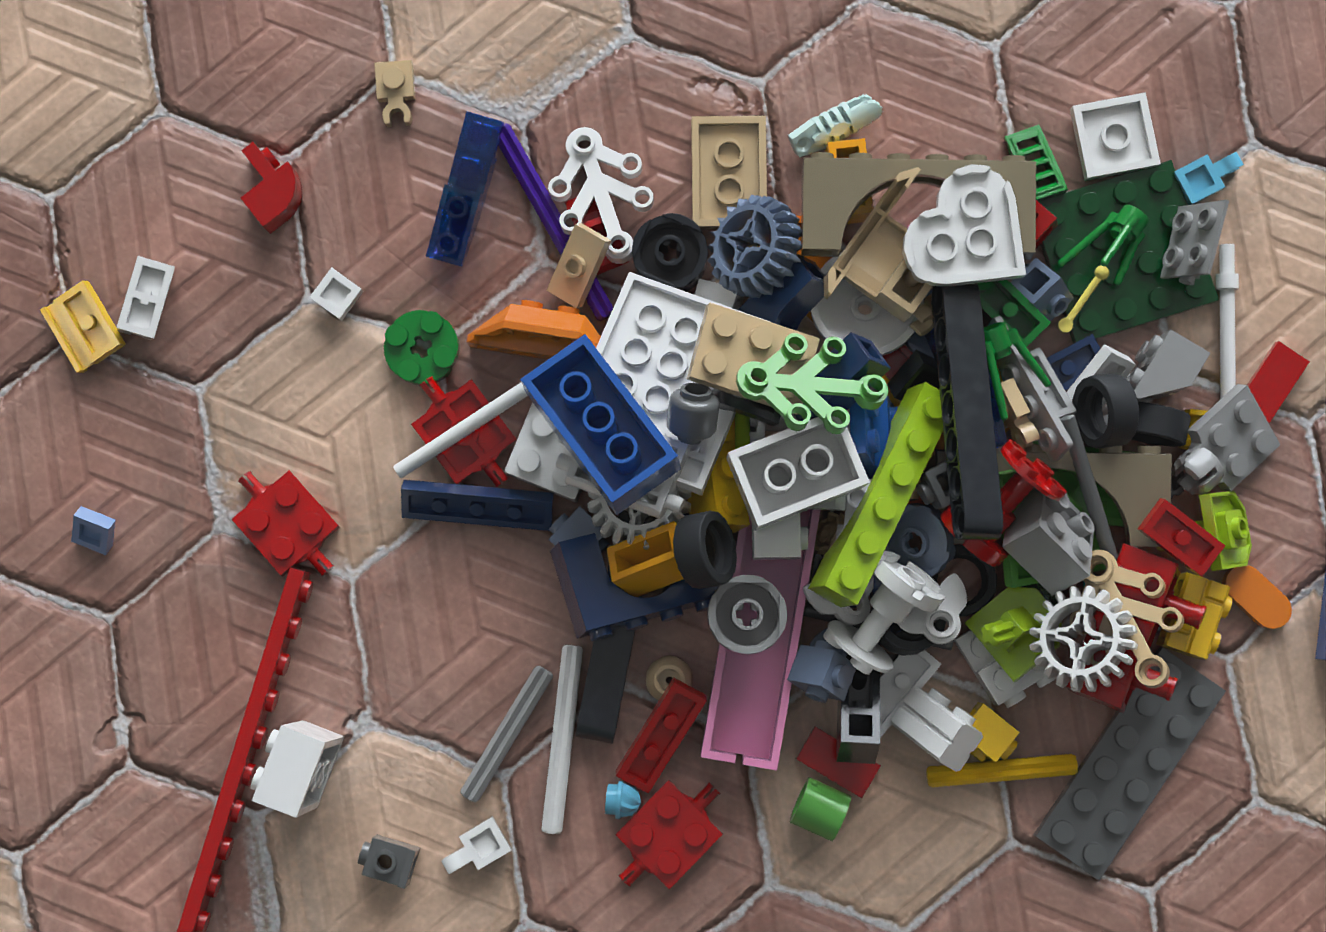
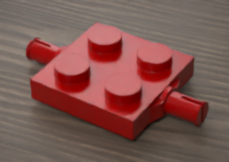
(477, 449)
(285, 523)
(669, 834)

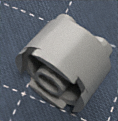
(762, 598)

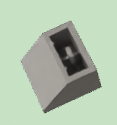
(1166, 366)
(1051, 541)

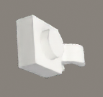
(481, 845)

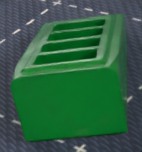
(1047, 159)

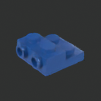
(870, 433)

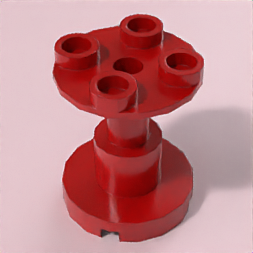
(1028, 476)

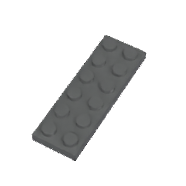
(1127, 769)

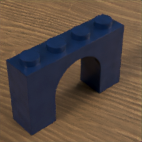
(792, 303)
(600, 605)

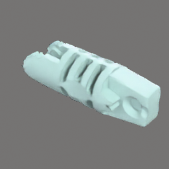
(834, 125)

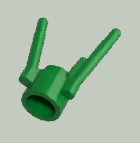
(1126, 229)
(998, 345)

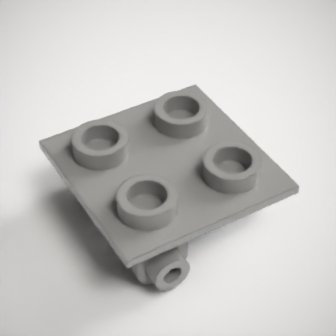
(1194, 241)

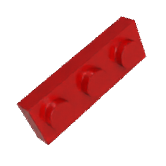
(661, 735)

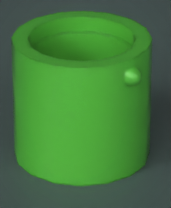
(820, 809)

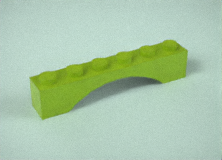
(861, 544)

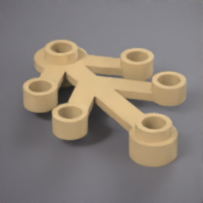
(1138, 609)

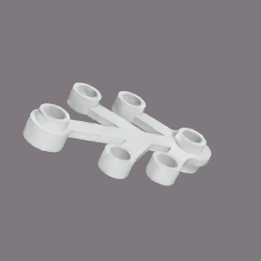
(599, 187)

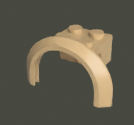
(875, 258)

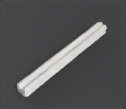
(562, 739)

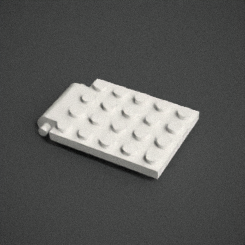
(650, 351)

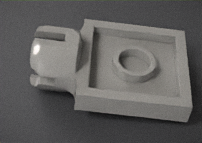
(1226, 444)

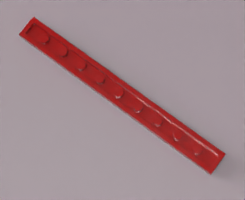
(249, 739)

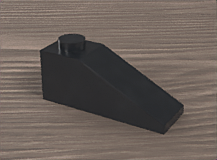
(859, 720)

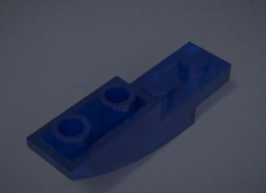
(466, 189)

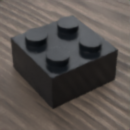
(916, 370)

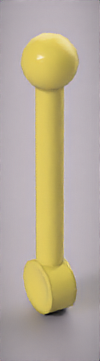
(1066, 324)

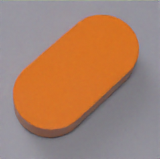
(1257, 597)

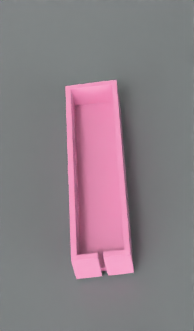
(752, 689)

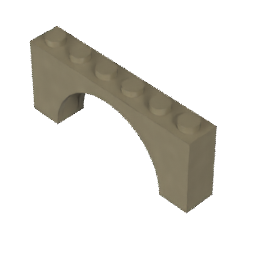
(839, 186)
(1130, 479)

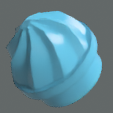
(621, 800)

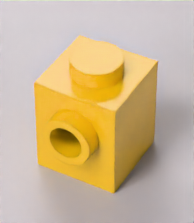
(997, 734)

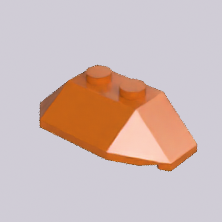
(532, 330)

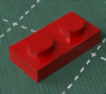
(1181, 537)

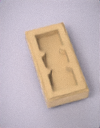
(578, 265)

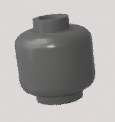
(693, 413)

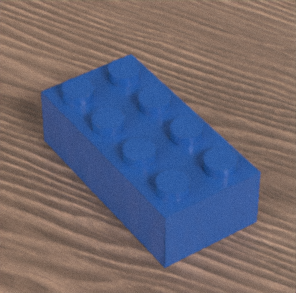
(601, 424)

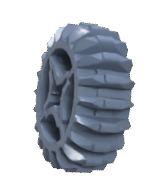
(755, 268)

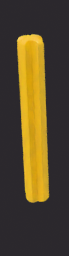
(1003, 770)

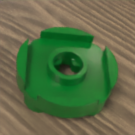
(402, 336)

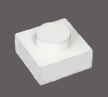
(336, 294)

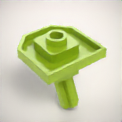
(1226, 521)
(1005, 629)

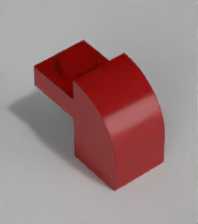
(277, 195)

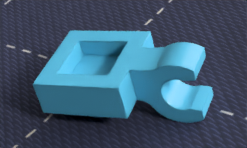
(1203, 177)

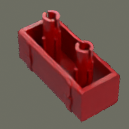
(1143, 562)

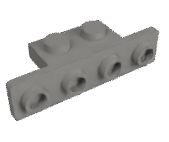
(1045, 403)

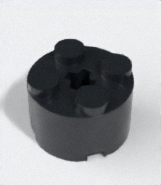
(660, 236)

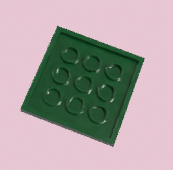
(1142, 294)

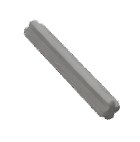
(506, 734)

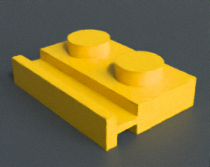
(82, 326)

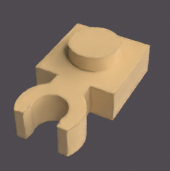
(395, 86)
(1022, 430)

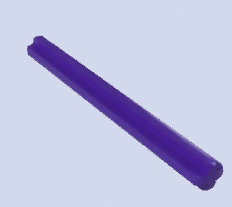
(547, 211)

